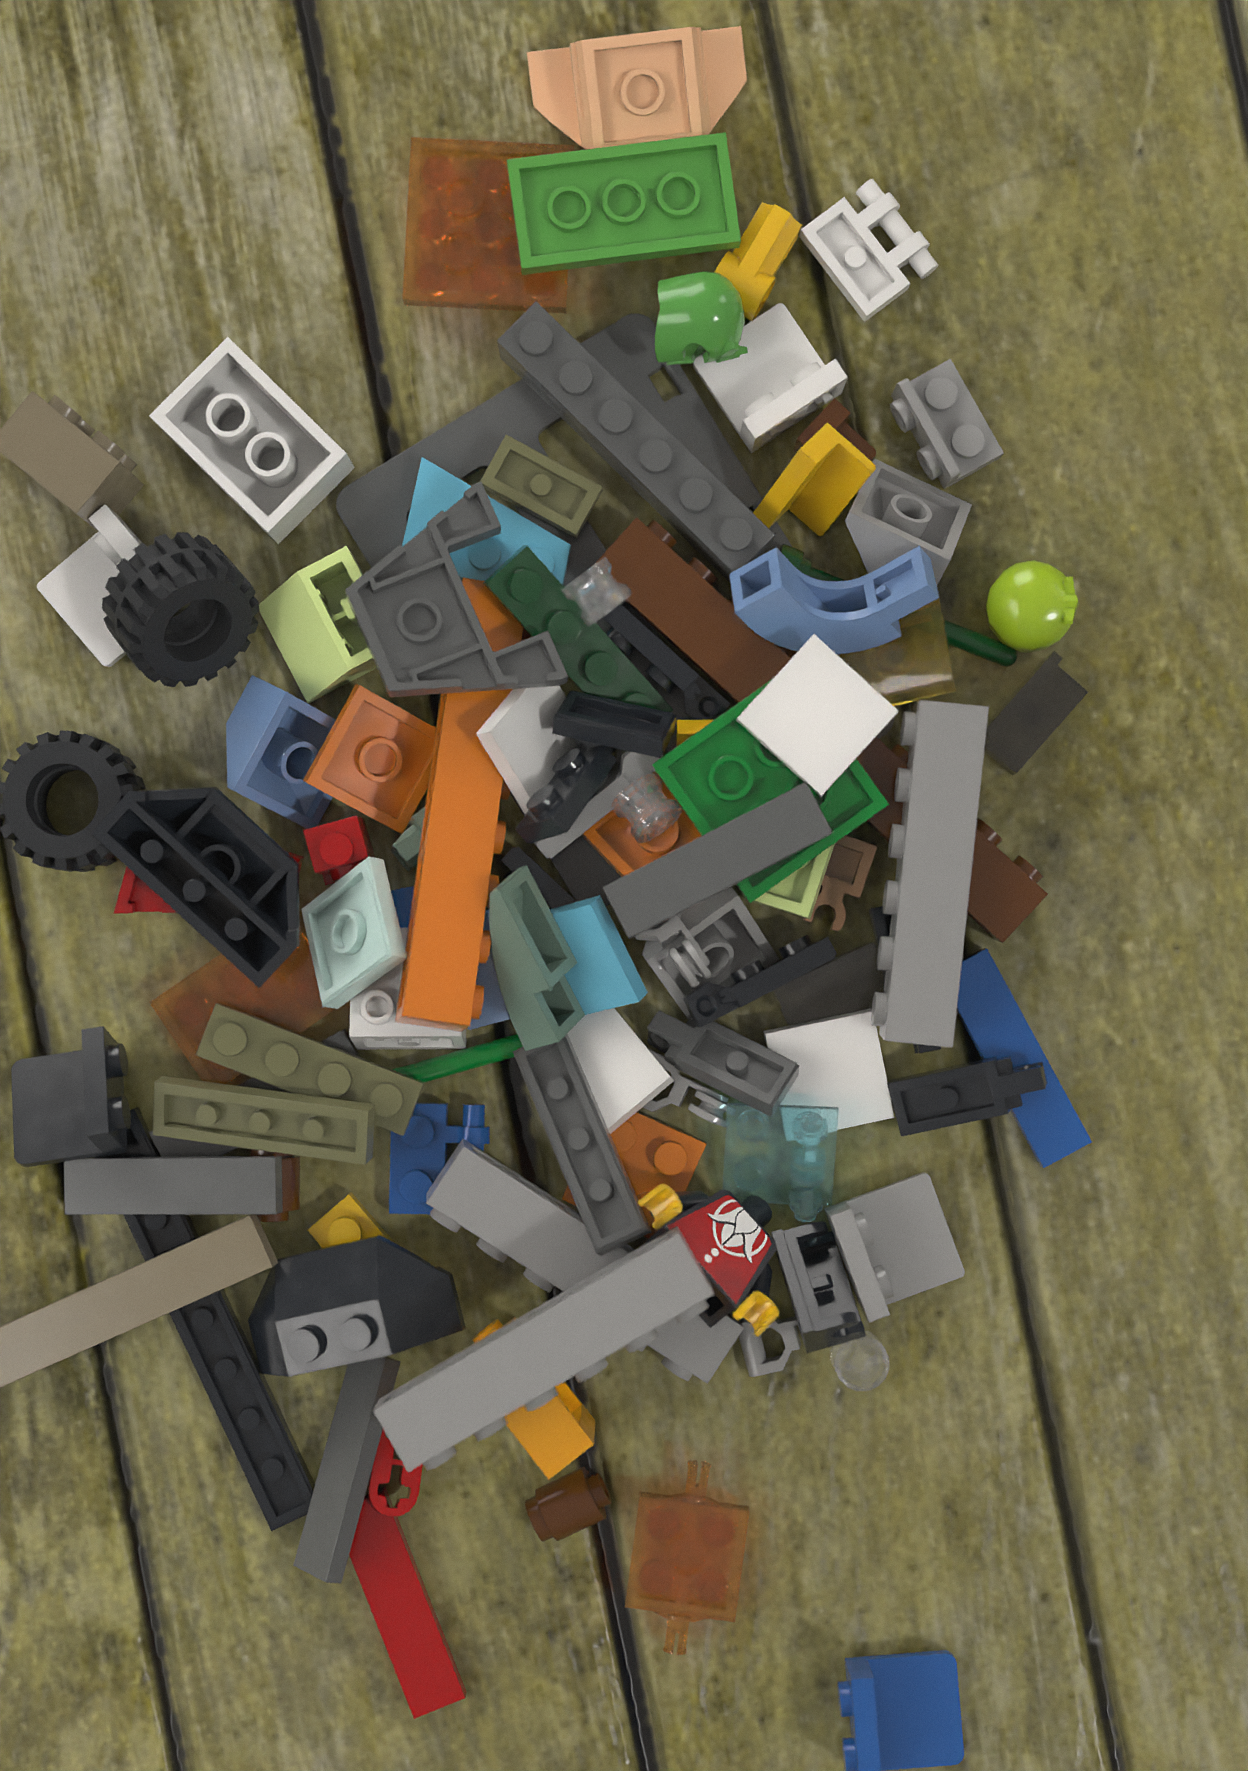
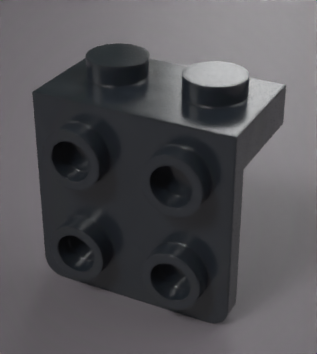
(71, 1102)

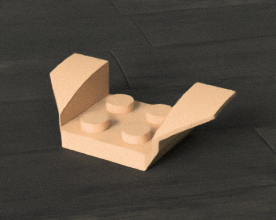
(639, 85)

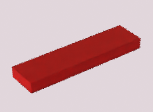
(404, 1612)

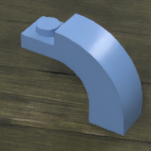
(844, 615)

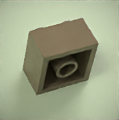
(57, 452)

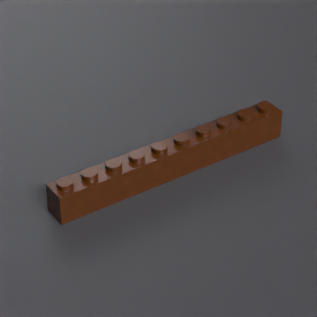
(704, 627)

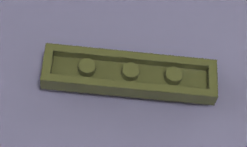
(307, 1066)
(264, 1119)

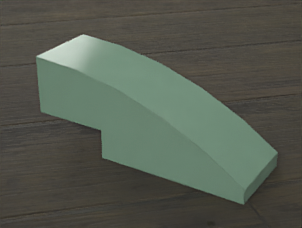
(531, 962)

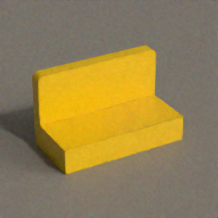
(817, 482)

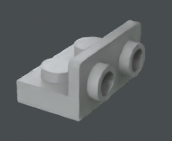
(945, 424)

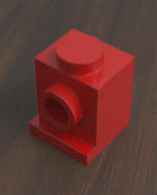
(338, 847)

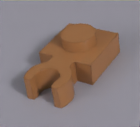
(844, 875)

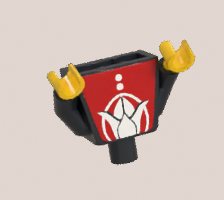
(727, 1244)

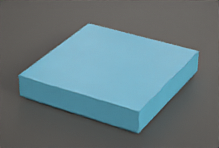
(604, 968)

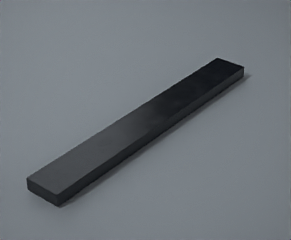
(227, 1367)

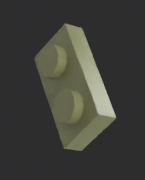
(541, 486)

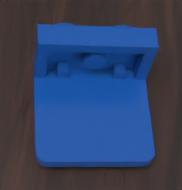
(901, 1711)

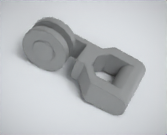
(691, 960)
(712, 1104)
(754, 1351)

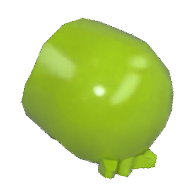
(1031, 606)

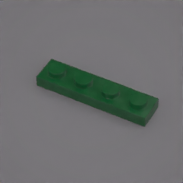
(586, 652)

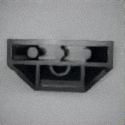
(212, 871)
(350, 1307)

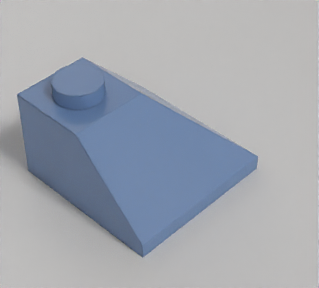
(272, 748)

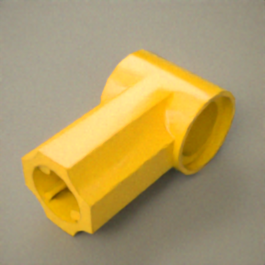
(760, 255)

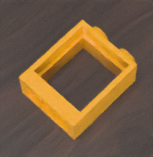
(554, 1431)

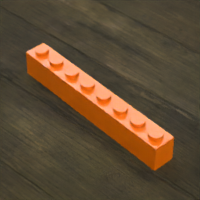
(457, 849)

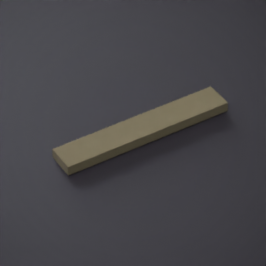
(134, 1297)

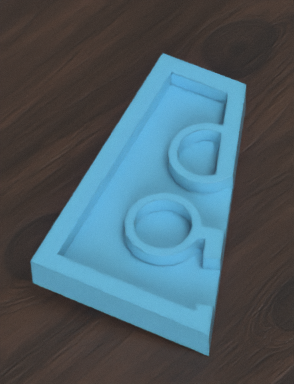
(440, 490)

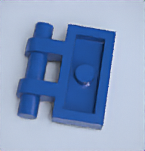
(422, 1152)

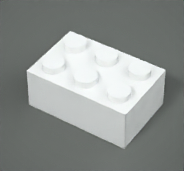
(252, 440)

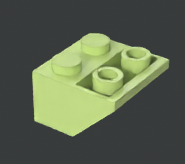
(317, 626)

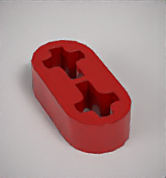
(381, 1475)

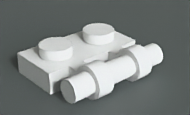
(855, 257)

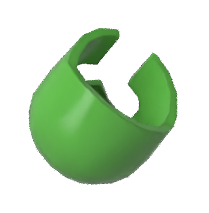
(698, 316)

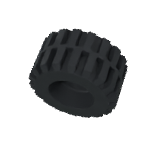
(159, 584)
(28, 788)

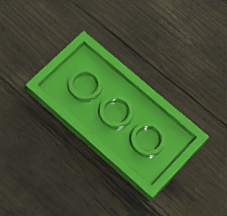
(623, 203)

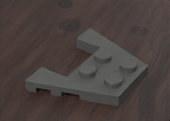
(425, 624)

